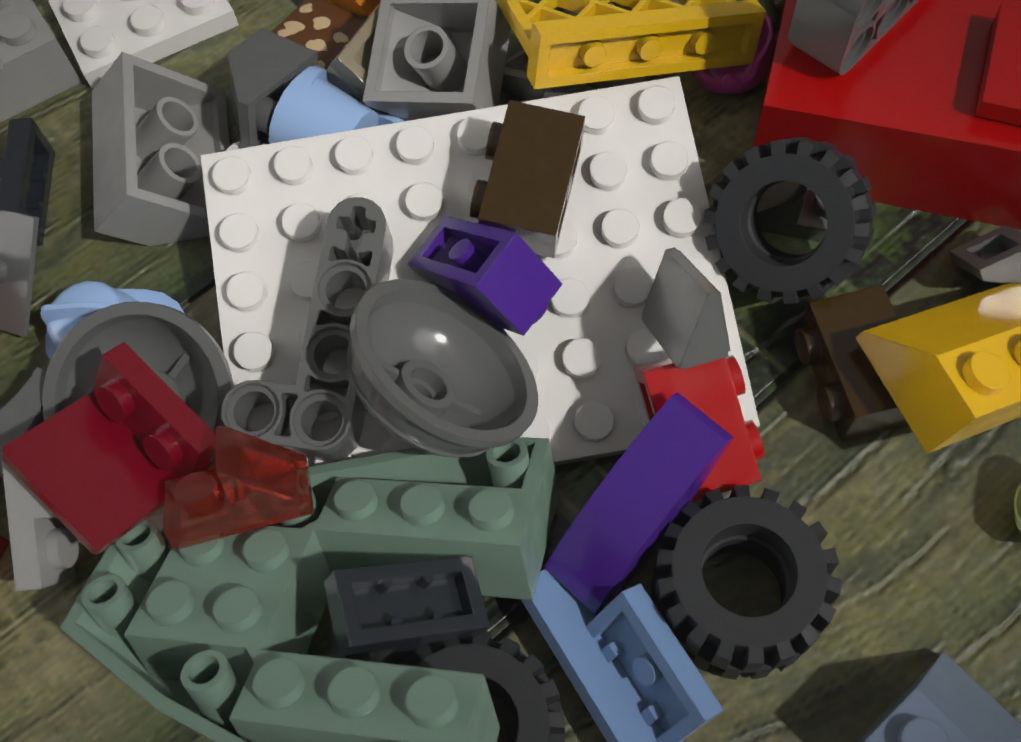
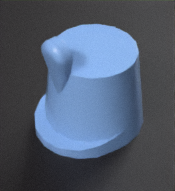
(317, 108)

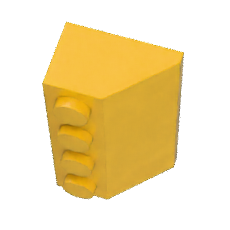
(953, 365)

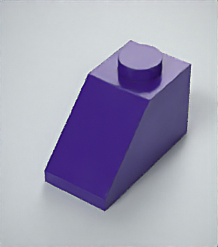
(488, 270)

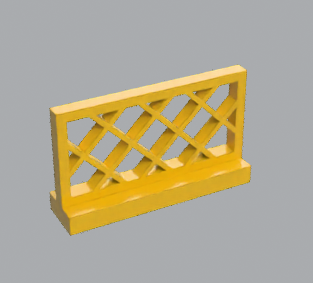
(625, 44)

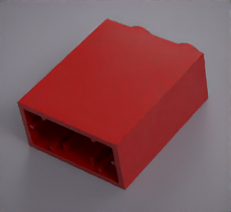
(907, 113)

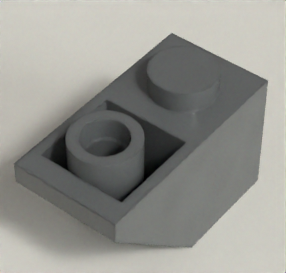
(258, 77)

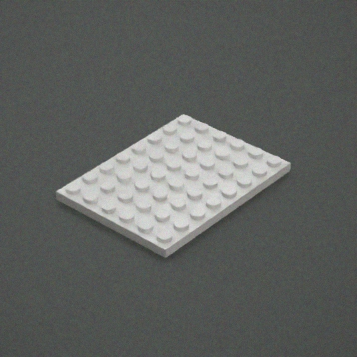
(628, 203)

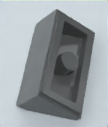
(686, 313)

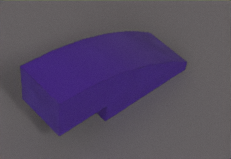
(637, 502)

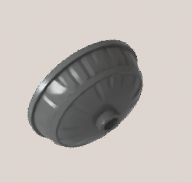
(162, 337)
(438, 370)

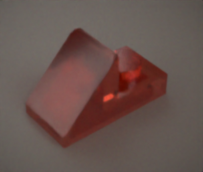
(247, 490)

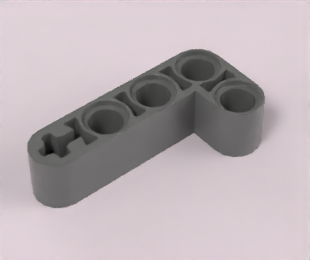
(843, 30)
(326, 331)

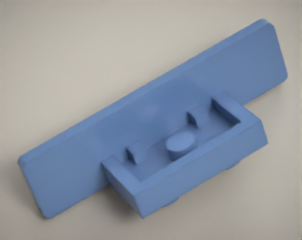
(624, 664)

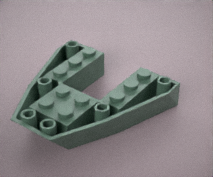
(228, 622)

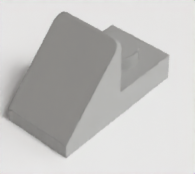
(40, 543)

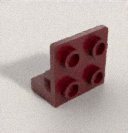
(111, 451)

